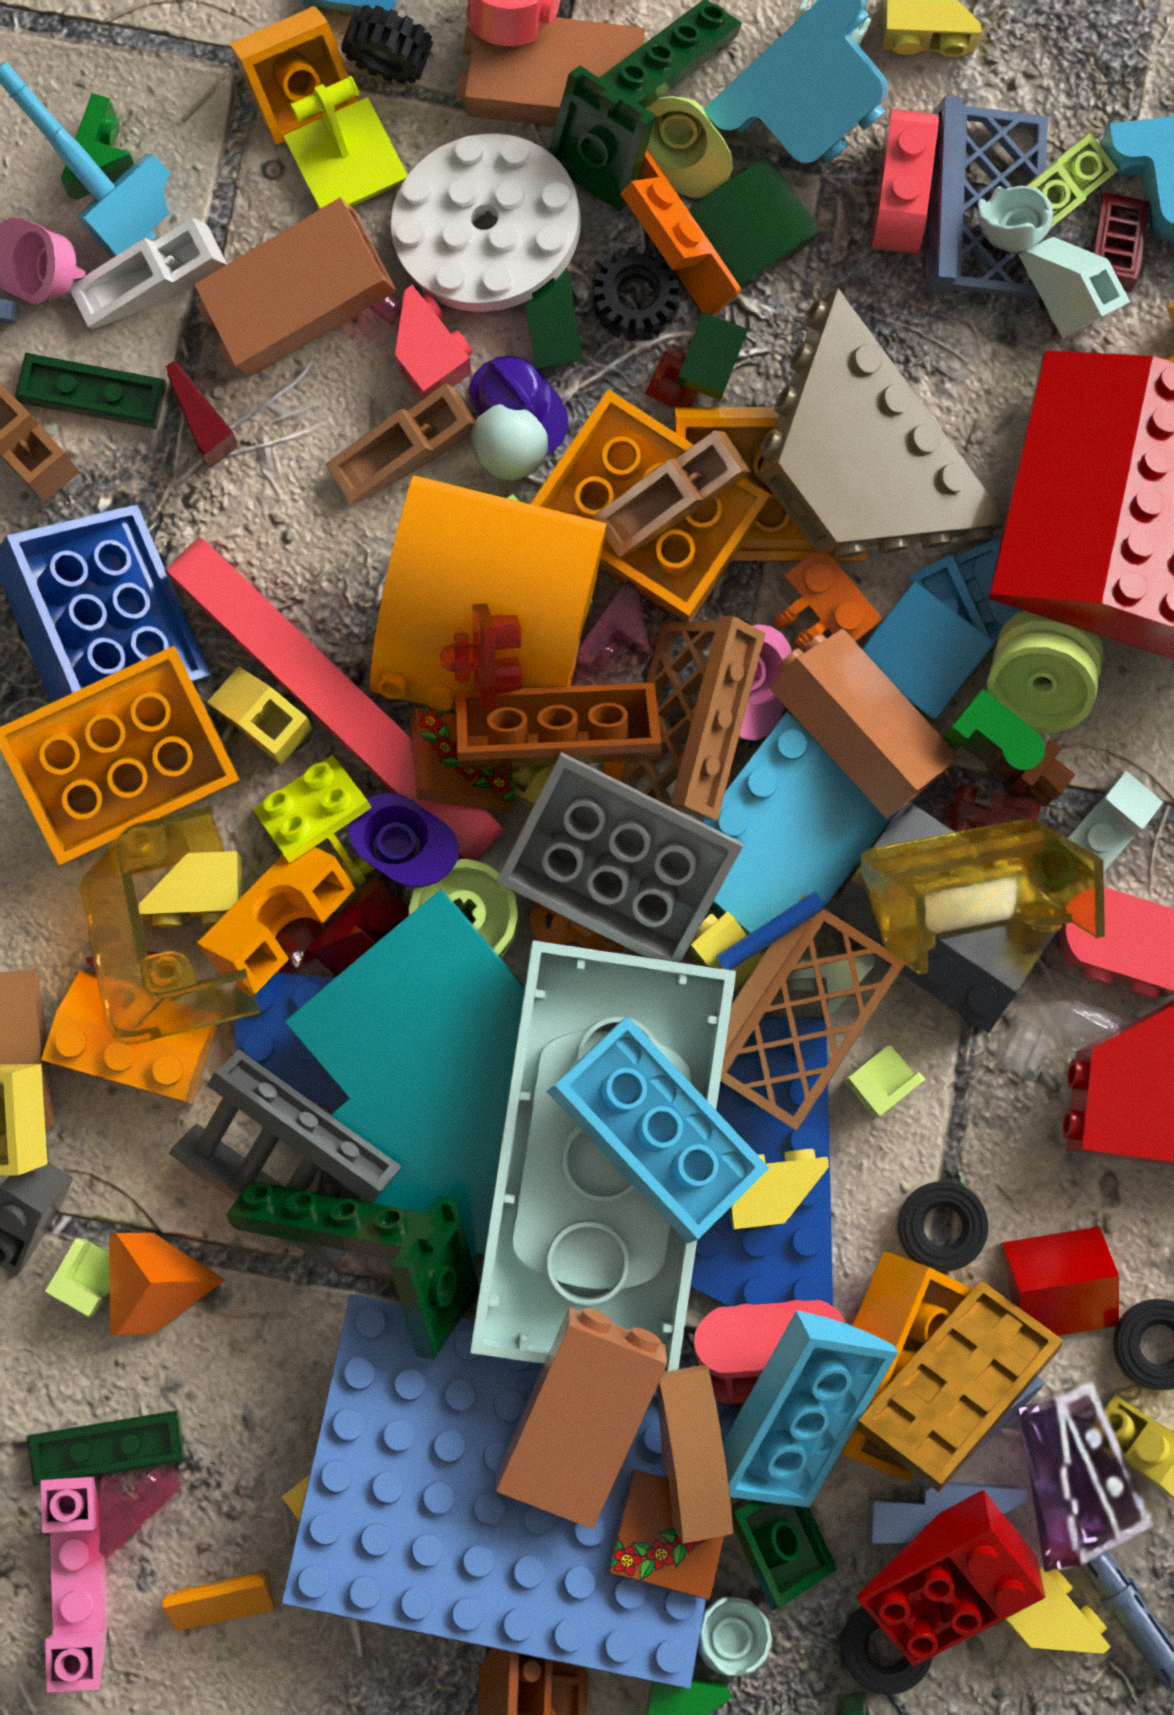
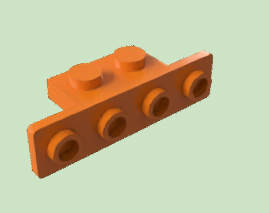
(680, 239)

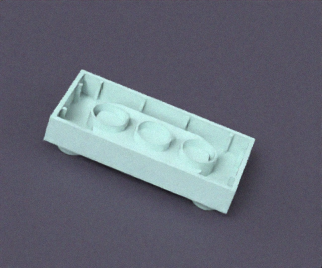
(561, 1212)

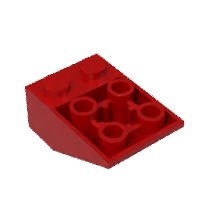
(954, 1580)

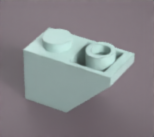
(1073, 284)

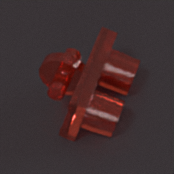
(489, 674)

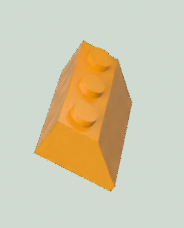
(159, 1066)

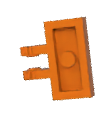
(831, 599)

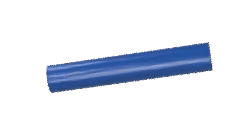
(771, 931)

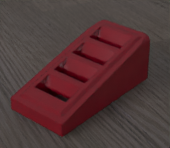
(1127, 274)
(207, 427)

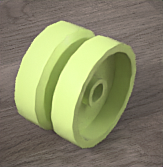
(1045, 671)
(475, 890)

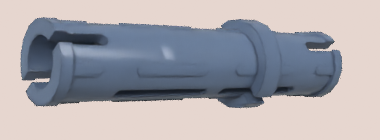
(1123, 1599)

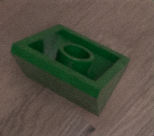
(781, 1548)

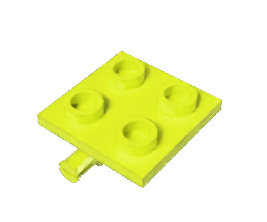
(345, 149)
(313, 811)

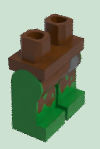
(1009, 749)

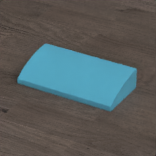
(658, 1130)
(803, 1409)

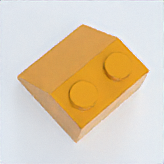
(285, 66)

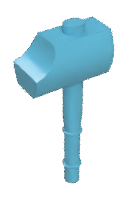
(122, 209)

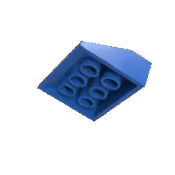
(94, 599)

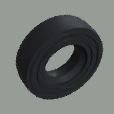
(973, 1220)
(1127, 1344)
(865, 1671)

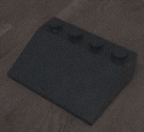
(969, 967)

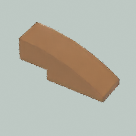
(403, 444)
(31, 450)
(672, 492)
(24, 1028)
(694, 1455)

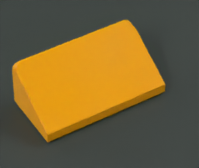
(219, 1601)

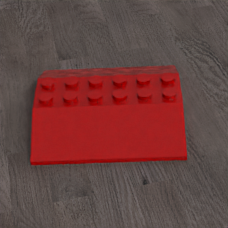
(1095, 500)

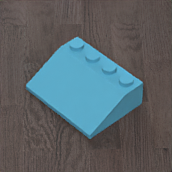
(797, 825)

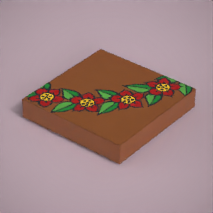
(438, 768)
(650, 1548)

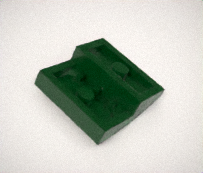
(755, 221)

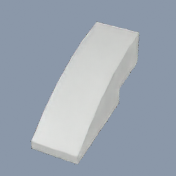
(147, 273)

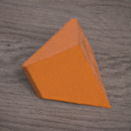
(152, 1282)

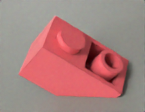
(426, 349)

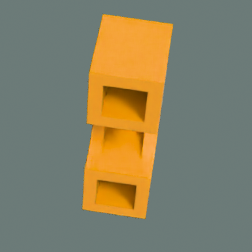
(287, 891)

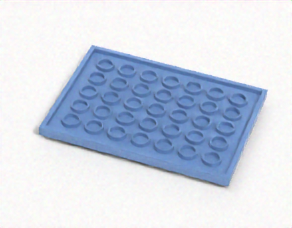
(418, 1540)

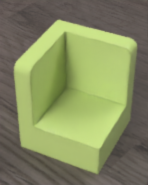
(883, 1081)
(82, 1278)

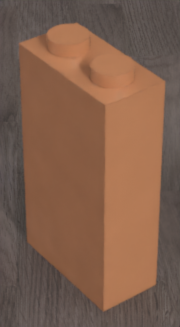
(530, 79)
(293, 288)
(862, 721)
(582, 1416)

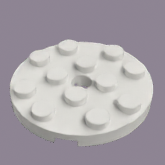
(496, 265)

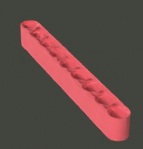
(319, 686)

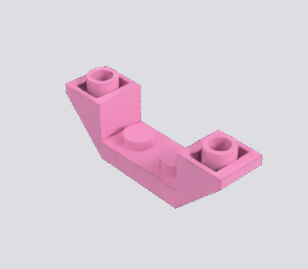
(77, 1584)

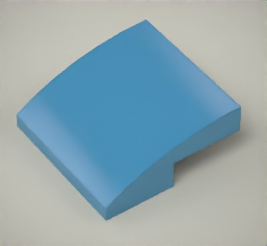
(964, 586)
(926, 649)

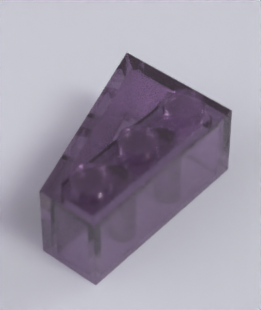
(1078, 1478)

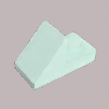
(1116, 819)
(834, 976)

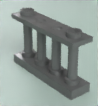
(295, 1121)

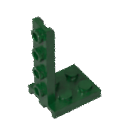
(605, 118)
(427, 1248)

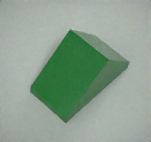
(700, 1699)

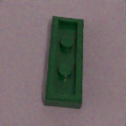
(90, 390)
(107, 1447)

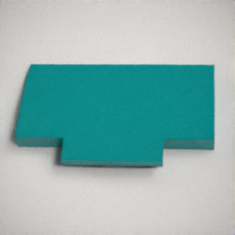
(426, 1056)

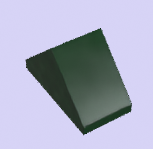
(712, 356)

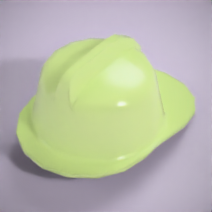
(688, 147)

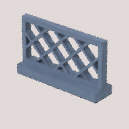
(949, 186)

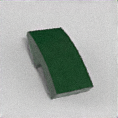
(553, 323)

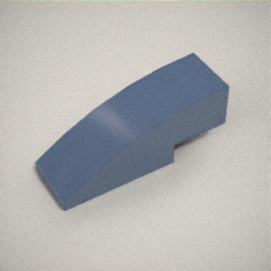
(904, 1519)

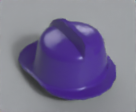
(519, 387)
(404, 841)

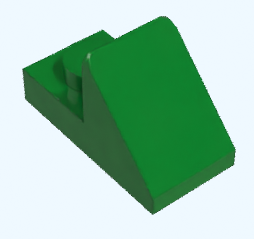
(95, 133)

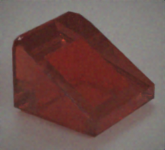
(664, 385)
(294, 940)

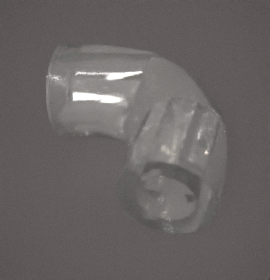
(1048, 1029)

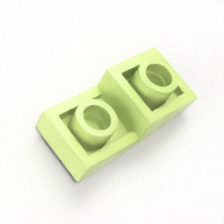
(1074, 176)

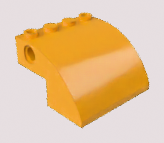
(481, 549)

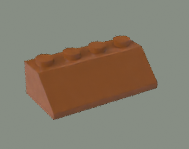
(540, 723)

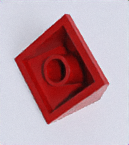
(1064, 1280)

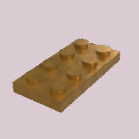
(959, 1385)

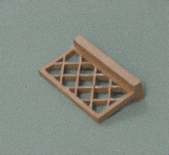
(712, 723)
(765, 985)

